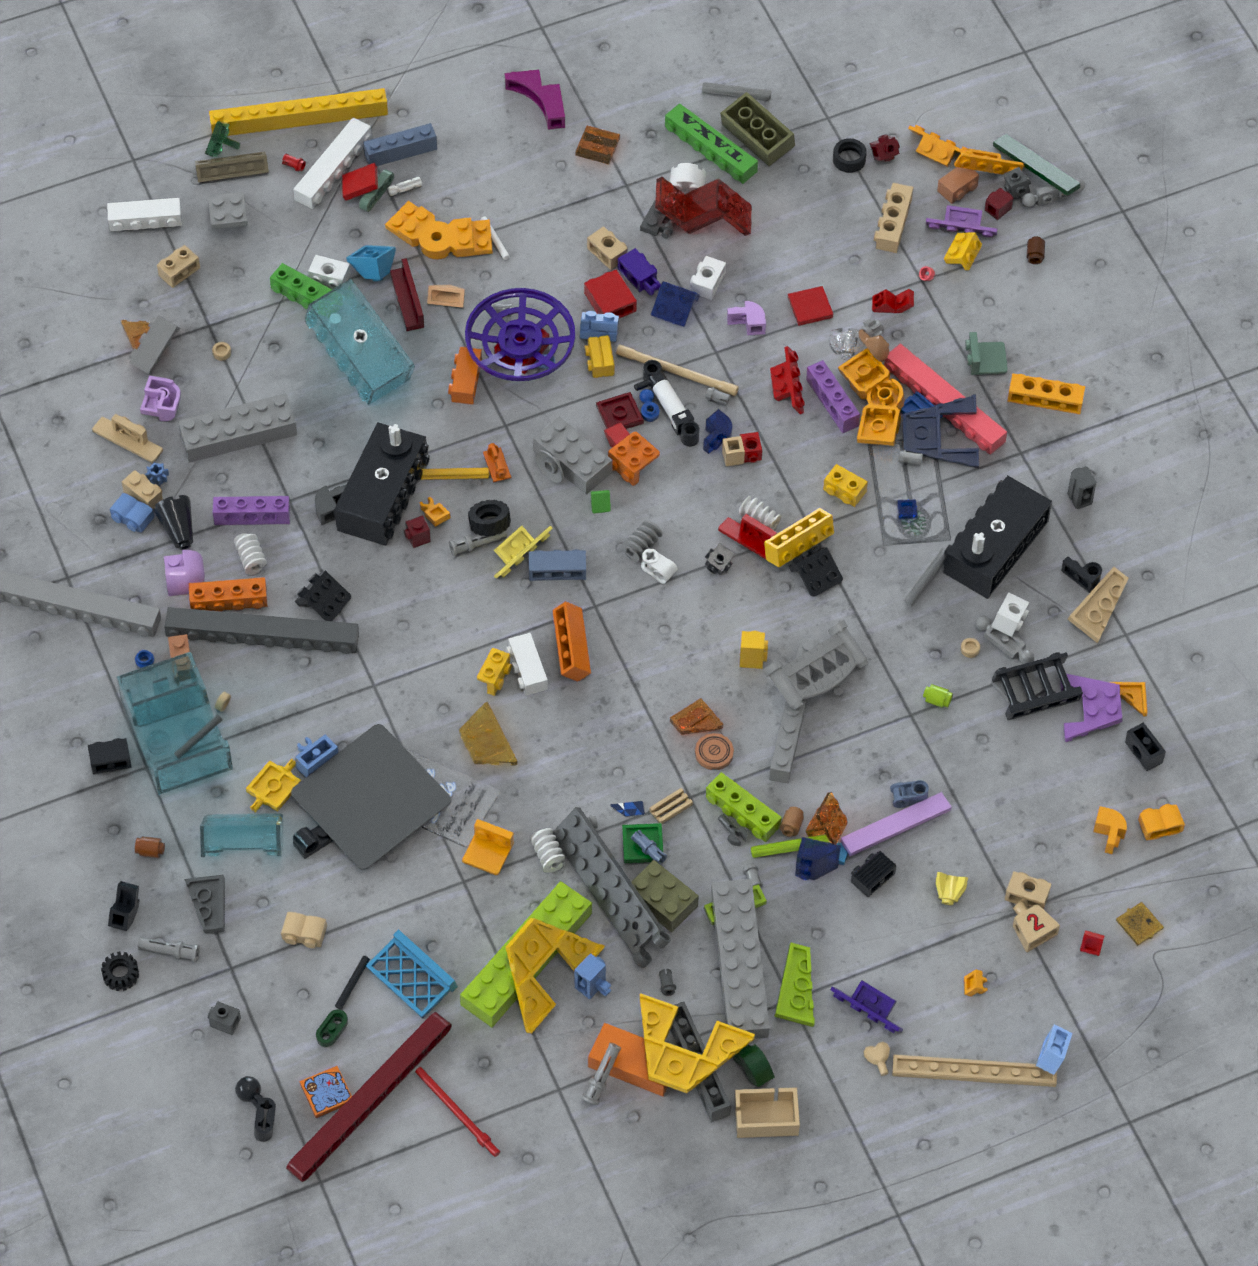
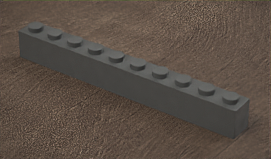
(262, 630)

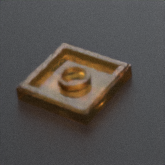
(597, 144)

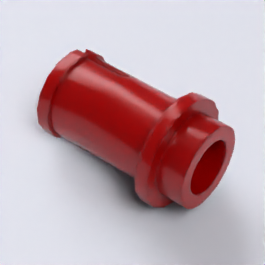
(298, 164)

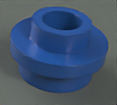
(144, 654)

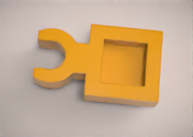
(435, 513)

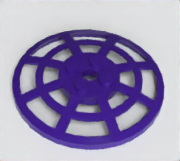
(520, 328)

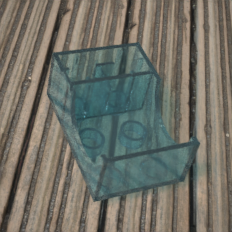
(167, 709)

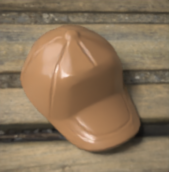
(877, 345)

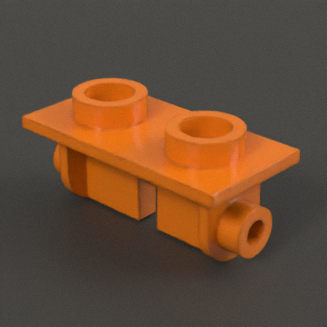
(496, 463)

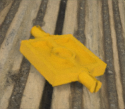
(273, 785)

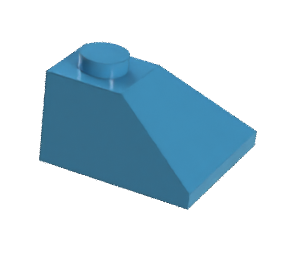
(372, 261)

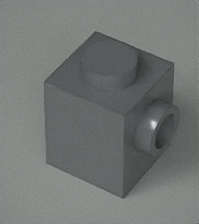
(224, 1017)

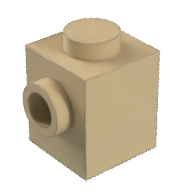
(733, 451)

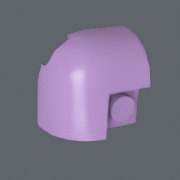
(161, 398)
(182, 570)

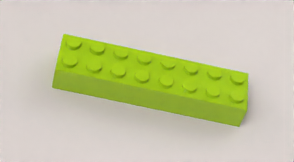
(493, 988)

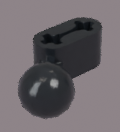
(249, 1090)

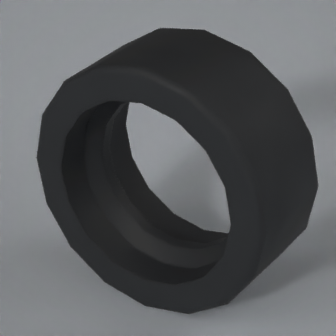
(849, 166)

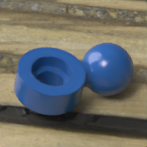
(647, 396)

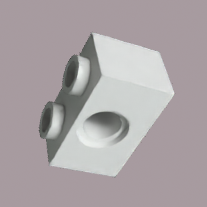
(329, 271)
(708, 277)
(1011, 615)

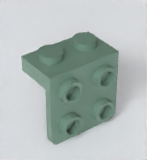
(985, 356)

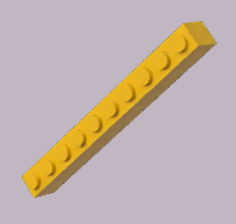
(302, 112)

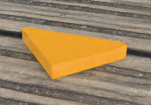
(1134, 694)

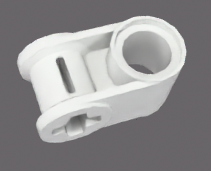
(659, 566)

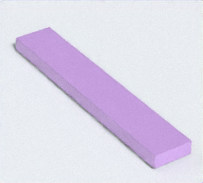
(895, 824)

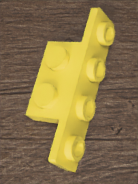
(515, 546)

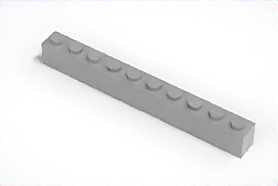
(79, 604)

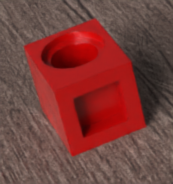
(752, 440)

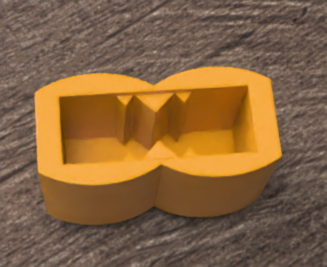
(1161, 822)

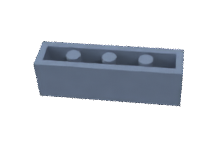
(400, 145)

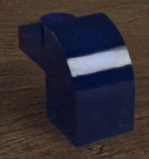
(719, 427)

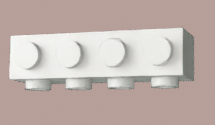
(144, 214)

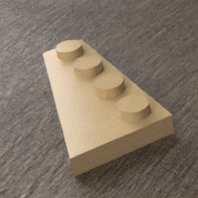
(1098, 606)

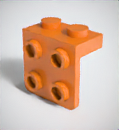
(632, 456)

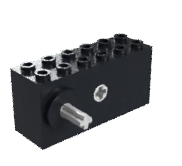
(382, 483)
(996, 536)

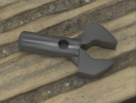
(733, 831)

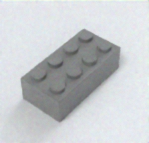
(579, 458)

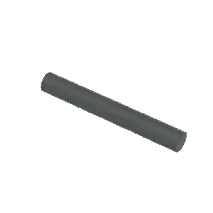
(198, 736)

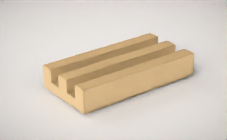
(682, 797)

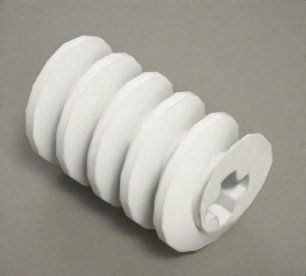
(756, 511)
(250, 553)
(547, 850)

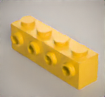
(799, 537)

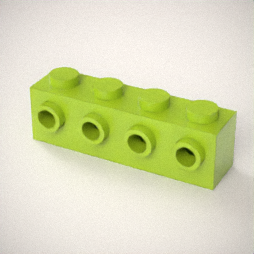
(743, 807)

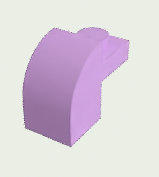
(751, 315)

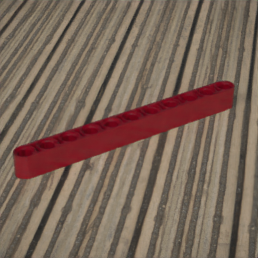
(368, 1097)

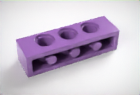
(833, 396)
(251, 510)

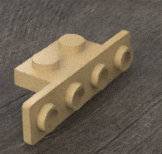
(129, 436)

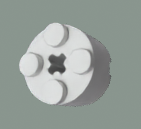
(687, 177)

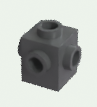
(1016, 183)

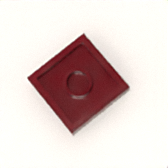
(620, 410)

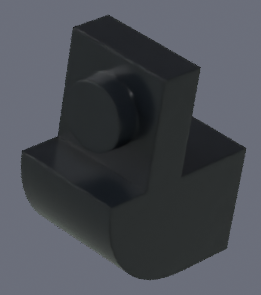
(126, 906)

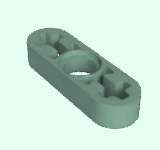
(371, 198)

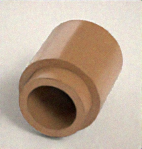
(792, 821)

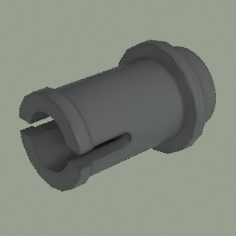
(667, 987)

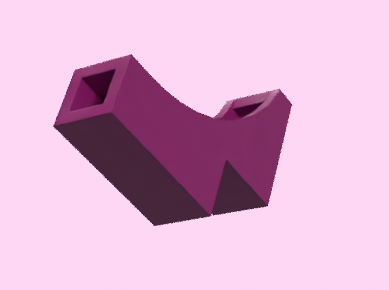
(546, 96)

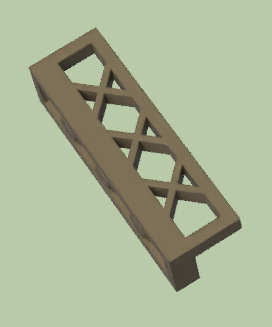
(231, 166)

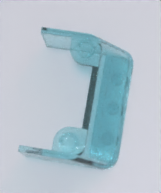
(241, 832)

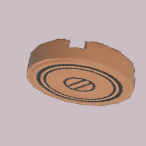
(714, 751)

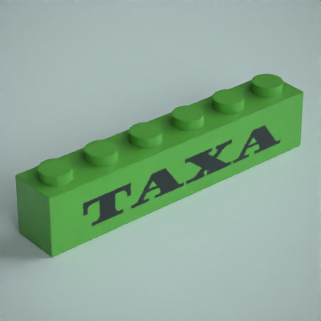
(711, 143)

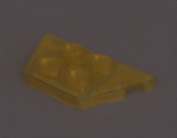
(486, 739)

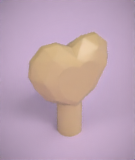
(878, 1056)

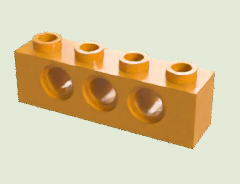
(1033, 390)

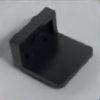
(817, 570)
(324, 595)

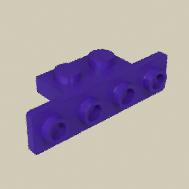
(871, 1001)

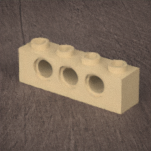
(894, 217)

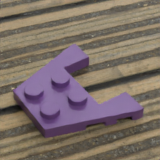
(1100, 706)

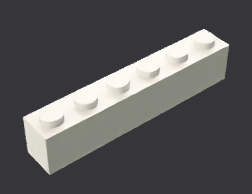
(332, 163)

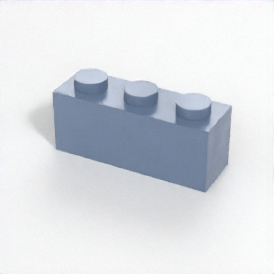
(557, 565)

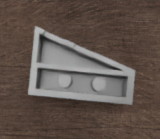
(153, 344)

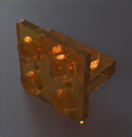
(828, 820)

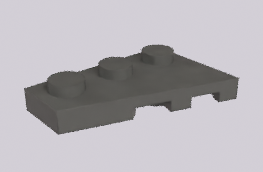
(209, 901)

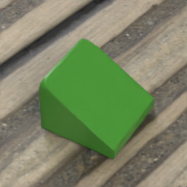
(600, 501)

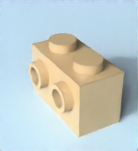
(178, 266)
(142, 489)

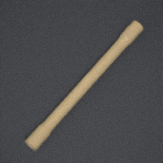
(722, 386)

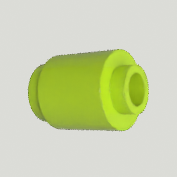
(937, 696)

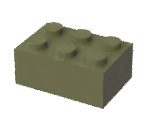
(665, 895)

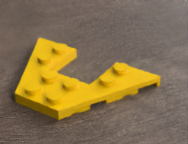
(529, 952)
(678, 1066)

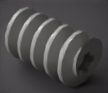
(641, 540)

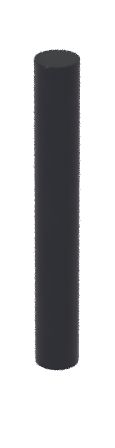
(352, 982)

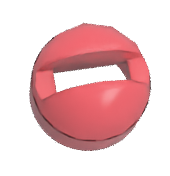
(923, 276)

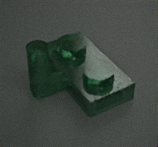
(218, 137)

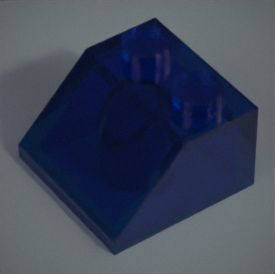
(816, 858)

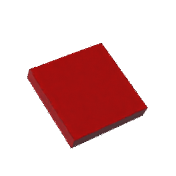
(359, 181)
(810, 305)

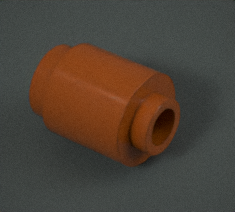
(149, 847)

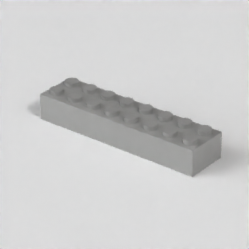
(740, 956)

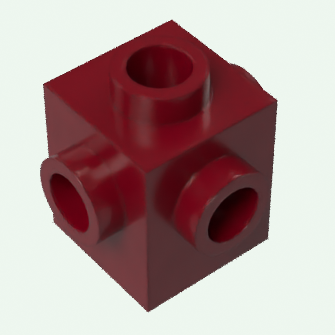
(885, 148)

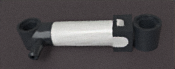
(681, 419)

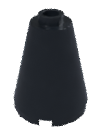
(176, 520)

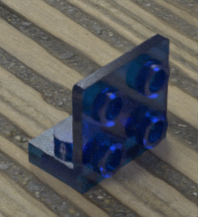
(674, 303)

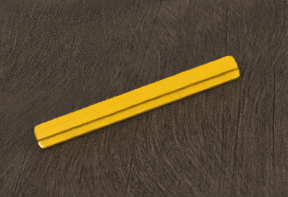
(455, 473)

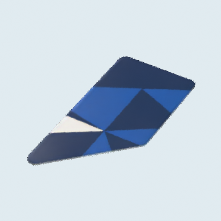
(629, 808)

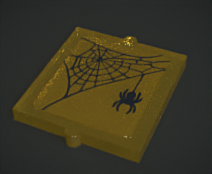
(1139, 923)

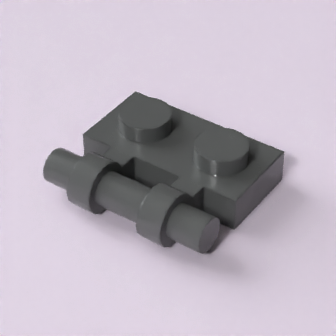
(655, 221)

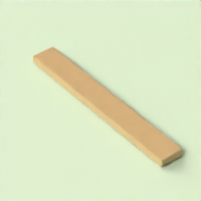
(972, 1070)

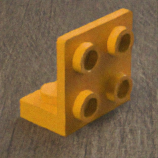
(489, 847)

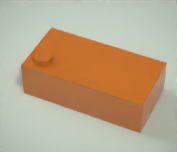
(631, 1059)

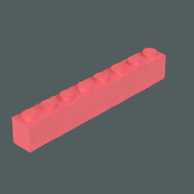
(921, 378)

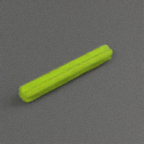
(782, 847)

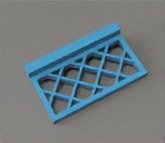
(426, 965)

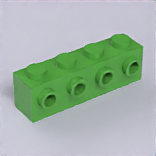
(296, 285)

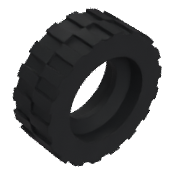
(492, 526)

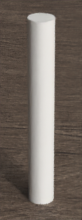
(498, 243)

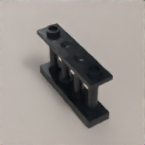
(1034, 703)

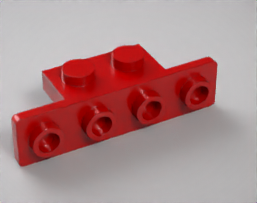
(787, 382)
(749, 533)

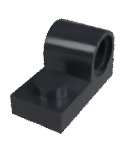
(1082, 575)
(310, 841)

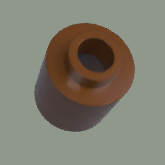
(1035, 250)

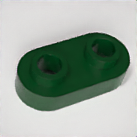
(330, 1029)

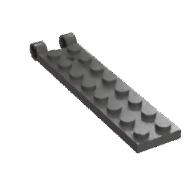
(610, 885)

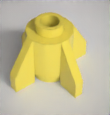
(950, 887)

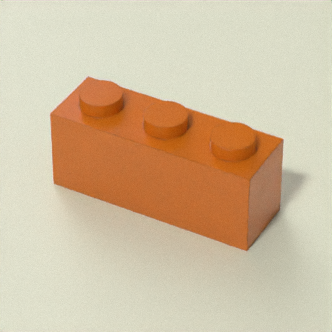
(465, 376)

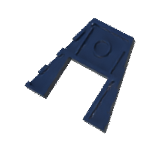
(923, 432)

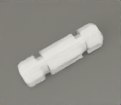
(404, 186)

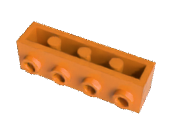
(228, 594)
(571, 641)

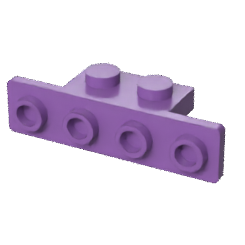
(962, 219)

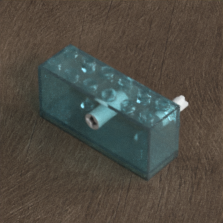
(359, 342)

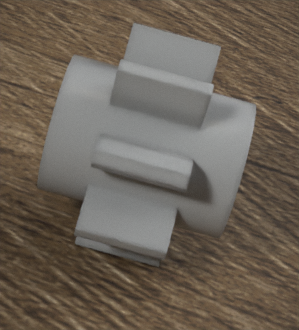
(873, 327)

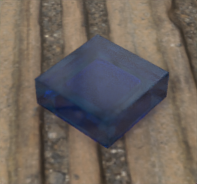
(907, 509)

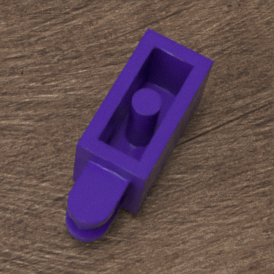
(639, 271)

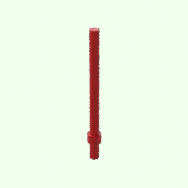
(482, 1138)

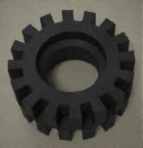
(120, 960)

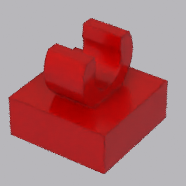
(1092, 943)

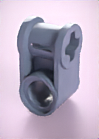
(908, 793)

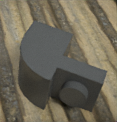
(326, 502)

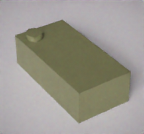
(757, 129)

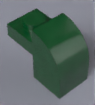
(755, 1065)

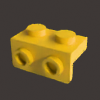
(963, 250)
(494, 670)

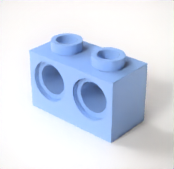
(1054, 1049)

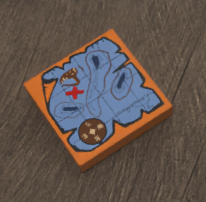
(325, 1091)

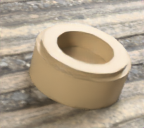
(221, 351)
(970, 647)
(223, 701)

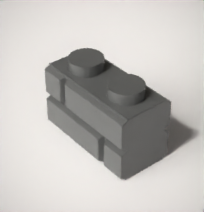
(1081, 487)

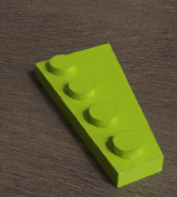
(796, 987)

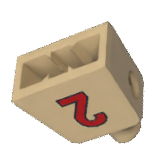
(1033, 926)

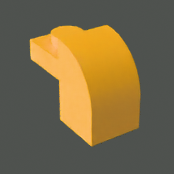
(1112, 824)

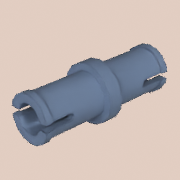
(649, 847)

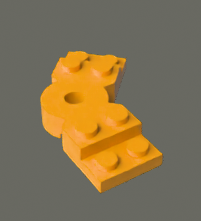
(460, 236)
(872, 382)

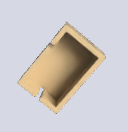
(762, 1116)

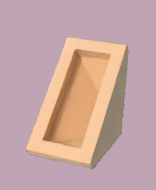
(446, 295)

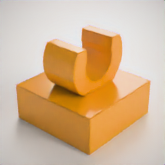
(974, 983)

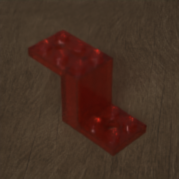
(703, 206)

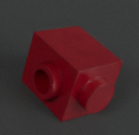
(998, 203)
(417, 531)

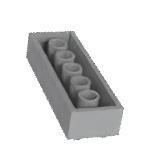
(237, 427)

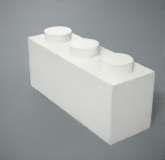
(527, 664)

